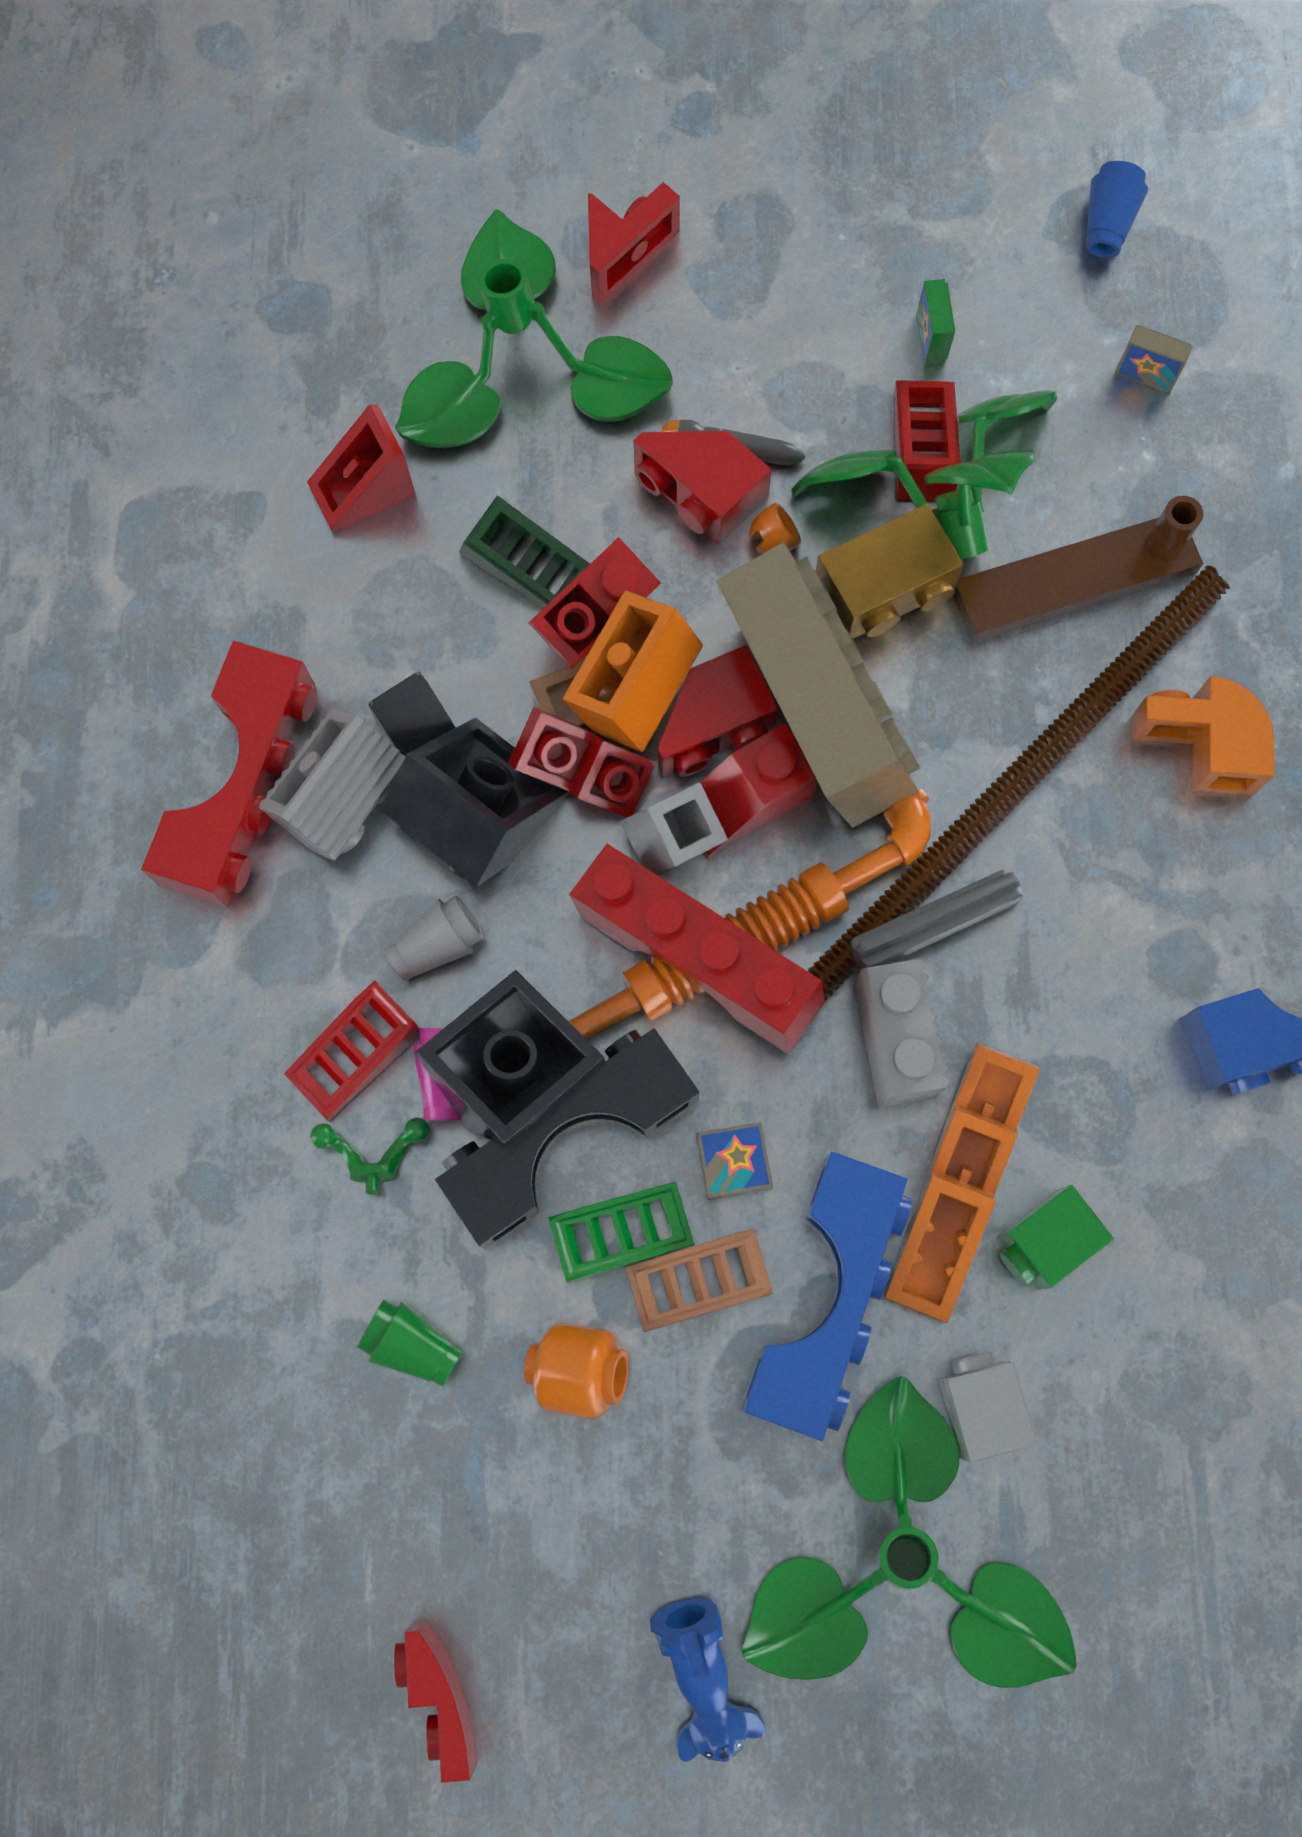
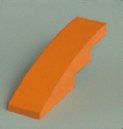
(961, 1183)

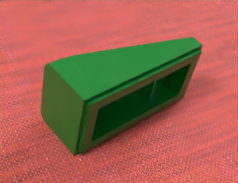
(568, 1249)

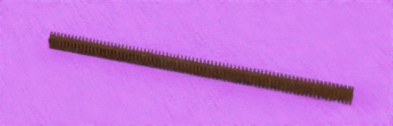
(1028, 770)

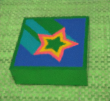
(935, 322)

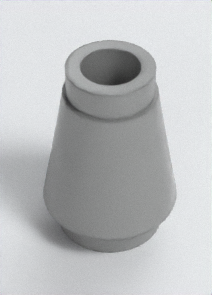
(434, 939)

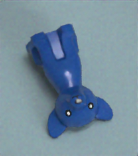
(690, 1636)

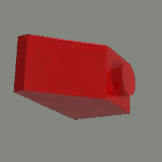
(758, 785)

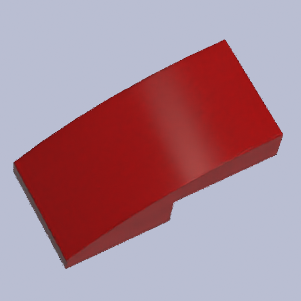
(582, 762)
(432, 1681)

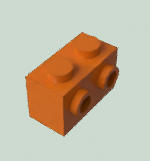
(633, 670)

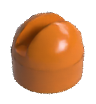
(774, 527)

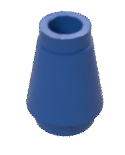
(1113, 206)

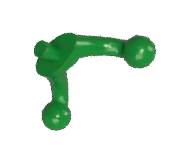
(415, 1131)

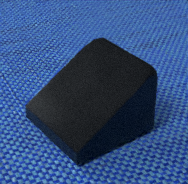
(410, 714)

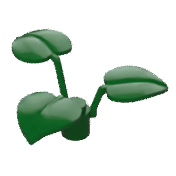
(504, 276)
(958, 510)
(805, 1621)

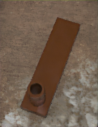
(1082, 573)

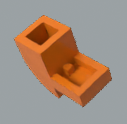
(1226, 729)

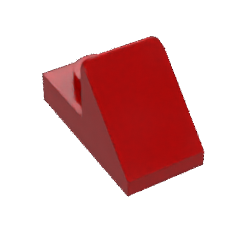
(624, 245)

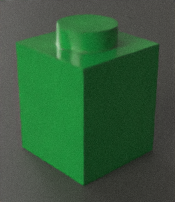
(1053, 1239)

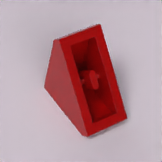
(362, 473)

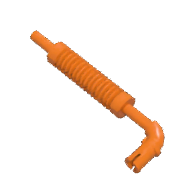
(774, 920)

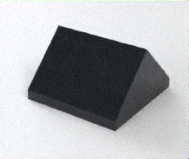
(508, 1060)

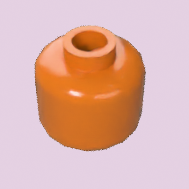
(577, 1370)

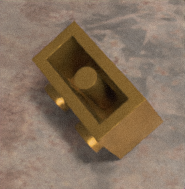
(890, 572)

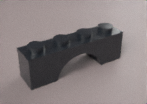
(635, 1087)

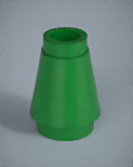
(408, 1344)

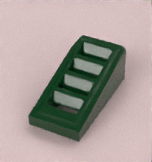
(520, 527)

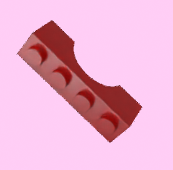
(208, 845)
(725, 961)

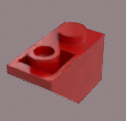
(704, 475)
(584, 606)
(717, 710)

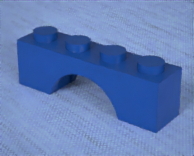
(1242, 1041)
(802, 1379)

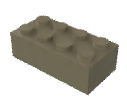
(821, 684)

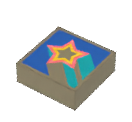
(1153, 359)
(734, 1160)

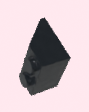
(469, 801)

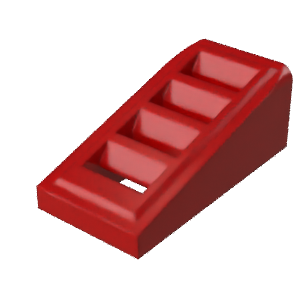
(927, 395)
(353, 1017)

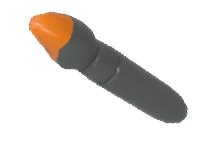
(765, 448)

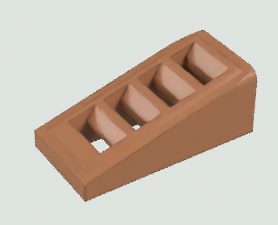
(753, 1266)

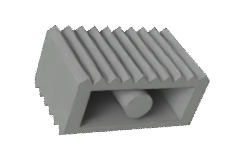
(334, 784)
(900, 1033)

